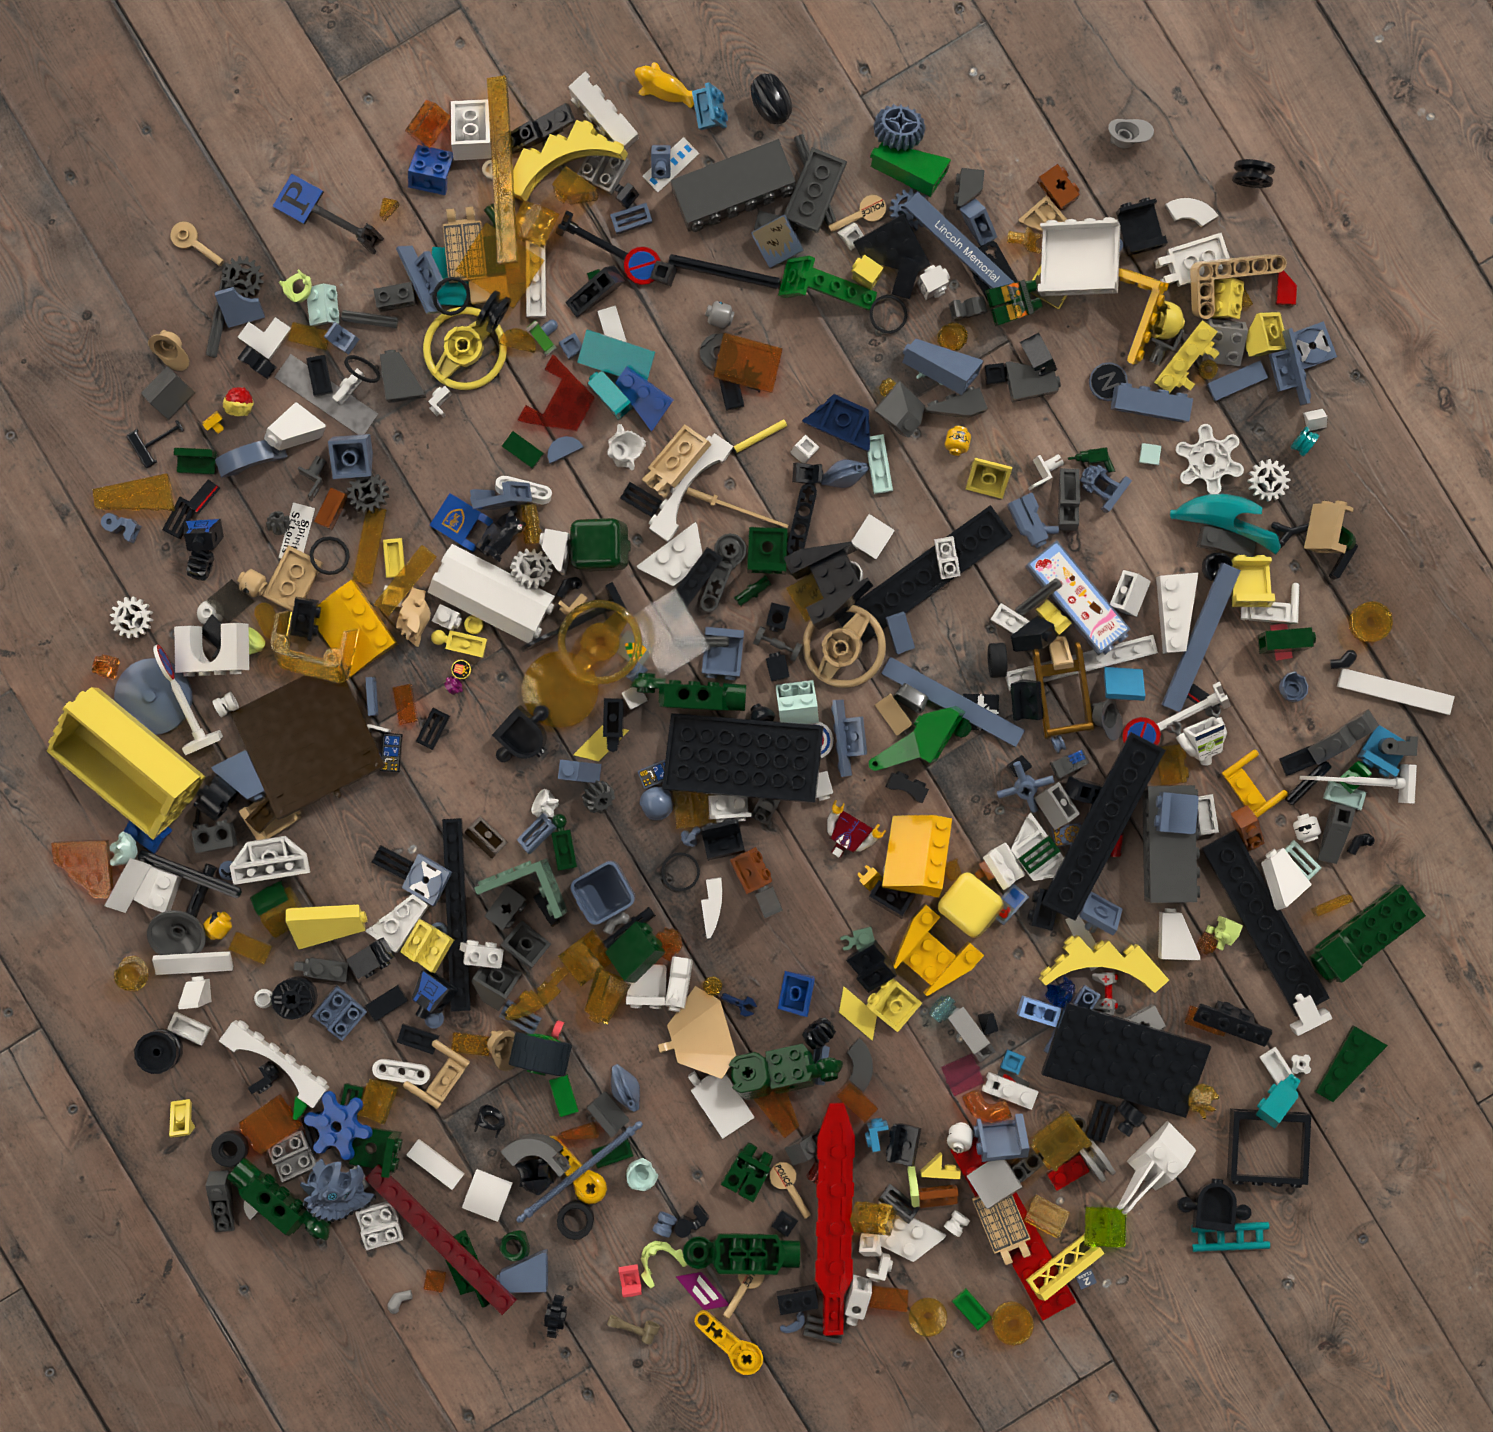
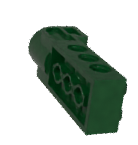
(1365, 934)

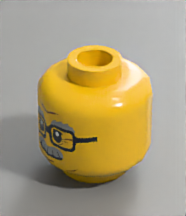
(957, 440)

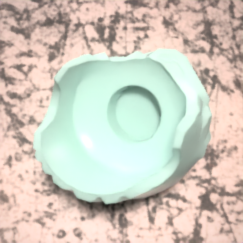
(123, 849)
(641, 1175)

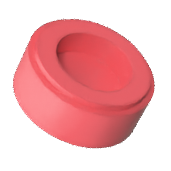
(557, 1030)

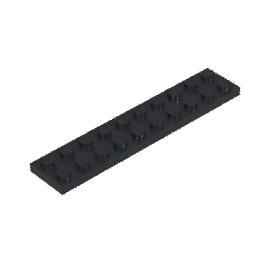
(922, 575)
(1103, 826)
(1262, 921)

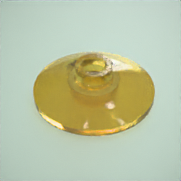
(932, 1325)

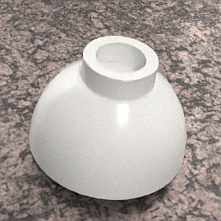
(205, 610)

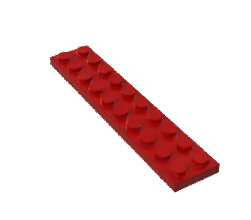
(970, 1161)

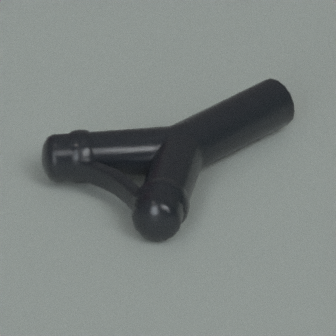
(1288, 531)

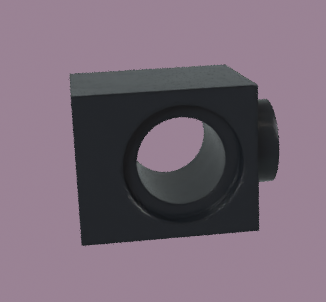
(777, 608)
(777, 666)

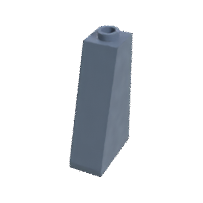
(942, 364)

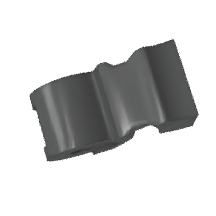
(970, 307)

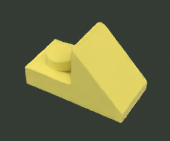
(181, 1118)
(935, 1170)

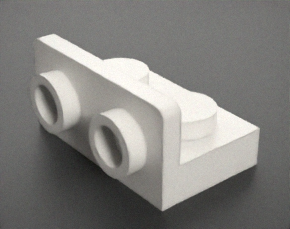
(726, 807)
(1004, 865)

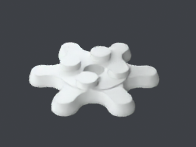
(1209, 446)

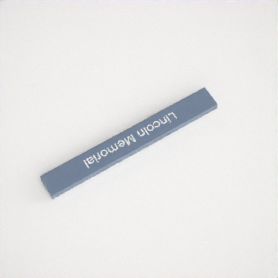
(956, 242)

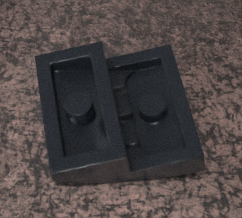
(872, 966)

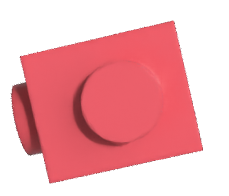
(630, 1280)

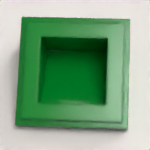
(299, 1108)

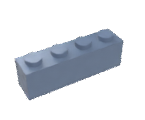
(1151, 403)

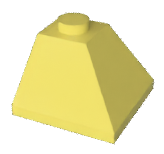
(1265, 335)

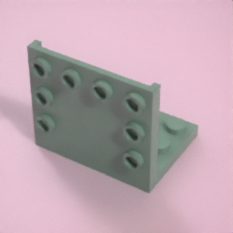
(548, 888)

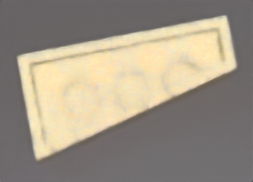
(144, 493)

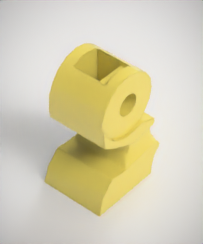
(1052, 614)

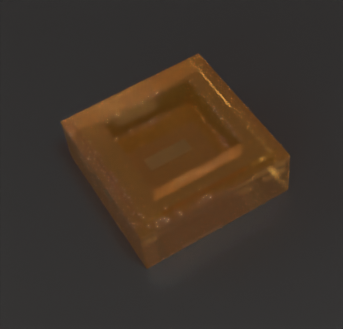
(434, 1280)

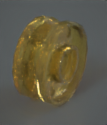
(1382, 622)
(1012, 1335)

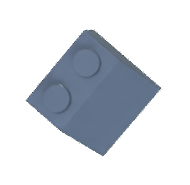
(351, 456)

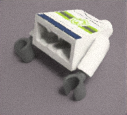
(1203, 738)

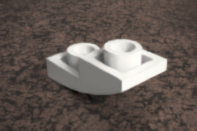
(947, 557)

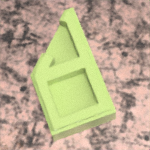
(913, 1186)

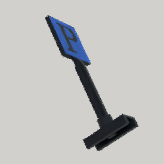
(300, 199)

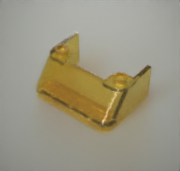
(333, 667)

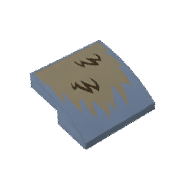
(777, 241)

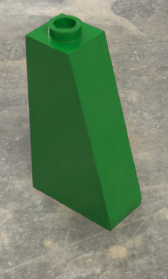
(912, 167)

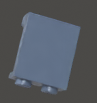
(513, 494)
(724, 660)
(1002, 1139)

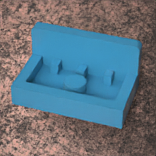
(872, 1135)

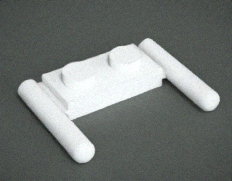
(1277, 613)

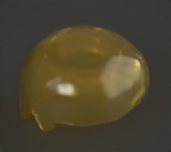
(952, 336)

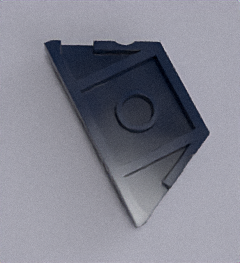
(843, 421)

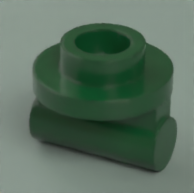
(963, 728)

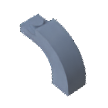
(247, 456)

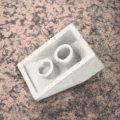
(470, 130)

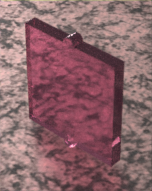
(962, 1074)

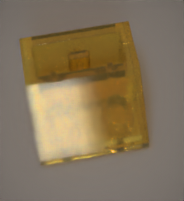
(585, 957)

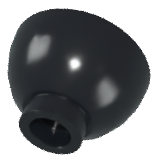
(761, 713)

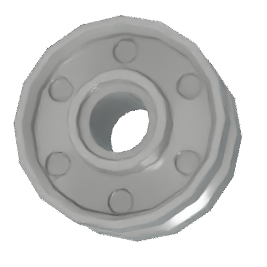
(1097, 1161)

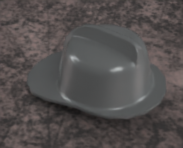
(1108, 717)

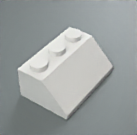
(557, 548)

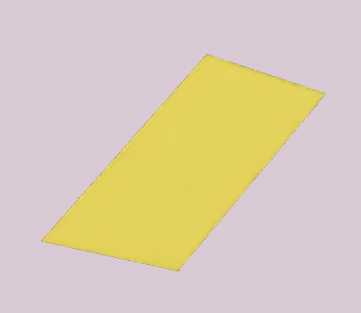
(596, 746)
(857, 1013)

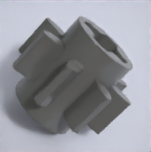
(278, 523)

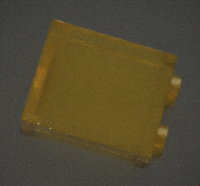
(1059, 1140)

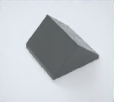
(167, 392)
(526, 944)

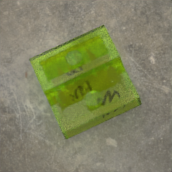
(1104, 1227)

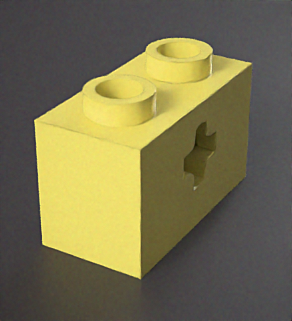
(866, 272)

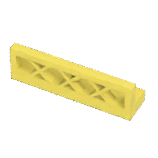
(1067, 1274)

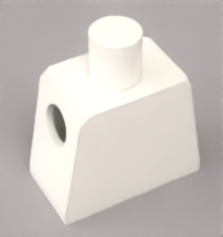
(857, 1299)

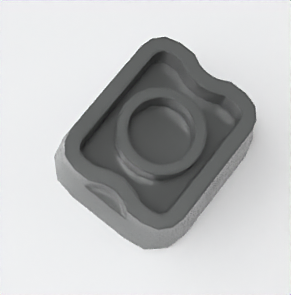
(911, 698)

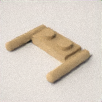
(444, 1079)

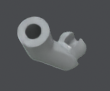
(396, 1300)

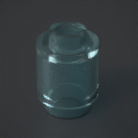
(942, 1008)

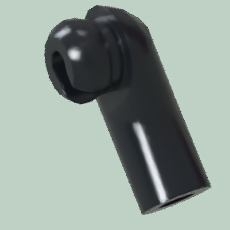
(568, 584)
(1345, 661)
(1359, 841)

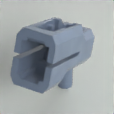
(1028, 522)

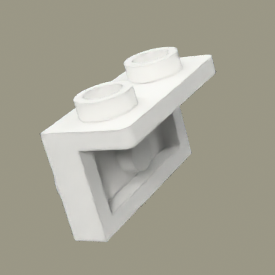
(482, 955)

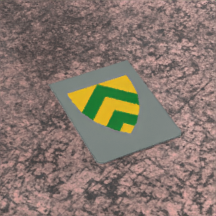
(627, 647)

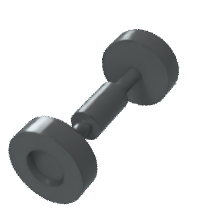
(776, 643)

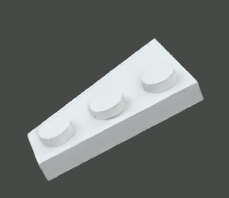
(399, 922)

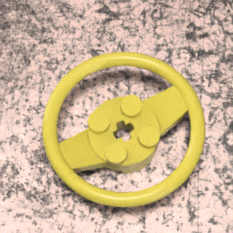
(454, 358)

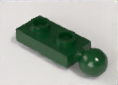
(563, 844)

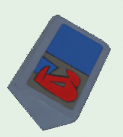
(1012, 900)

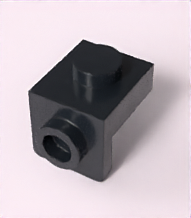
(807, 473)

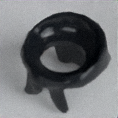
(488, 1110)

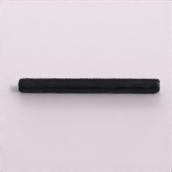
(724, 271)
(189, 873)

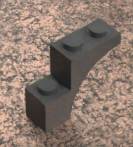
(1343, 737)

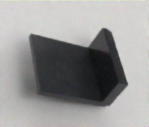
(212, 632)

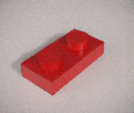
(1068, 1172)

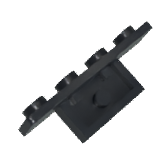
(1233, 1021)

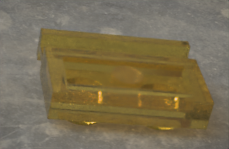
(1046, 1216)

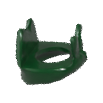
(525, 1247)

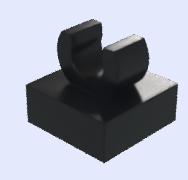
(626, 195)
(784, 1223)

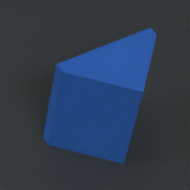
(796, 993)

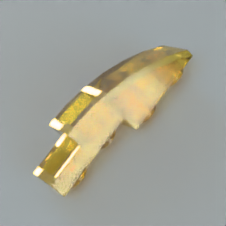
(531, 1001)

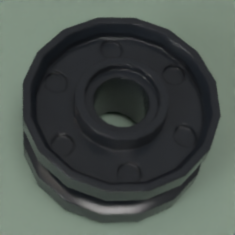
(1253, 173)
(493, 311)

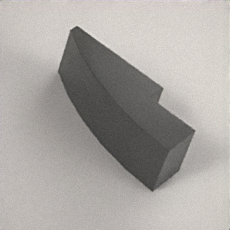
(1068, 499)

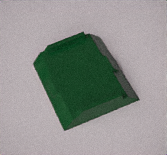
(269, 898)

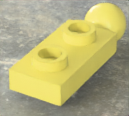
(460, 642)

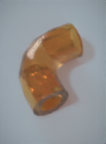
(987, 1112)

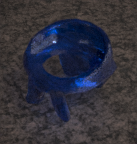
(1057, 992)

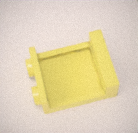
(1253, 582)

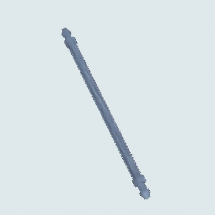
(528, 1212)

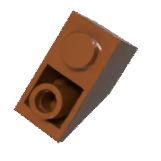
(1248, 827)

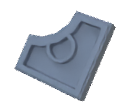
(237, 308)

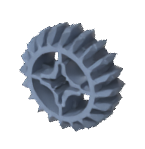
(899, 127)

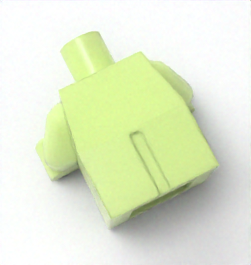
(1225, 932)

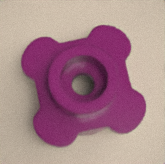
(453, 685)

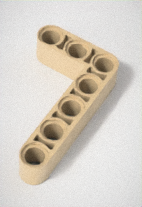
(1228, 271)

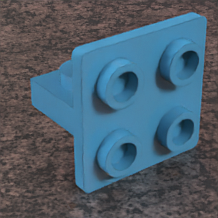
(709, 107)

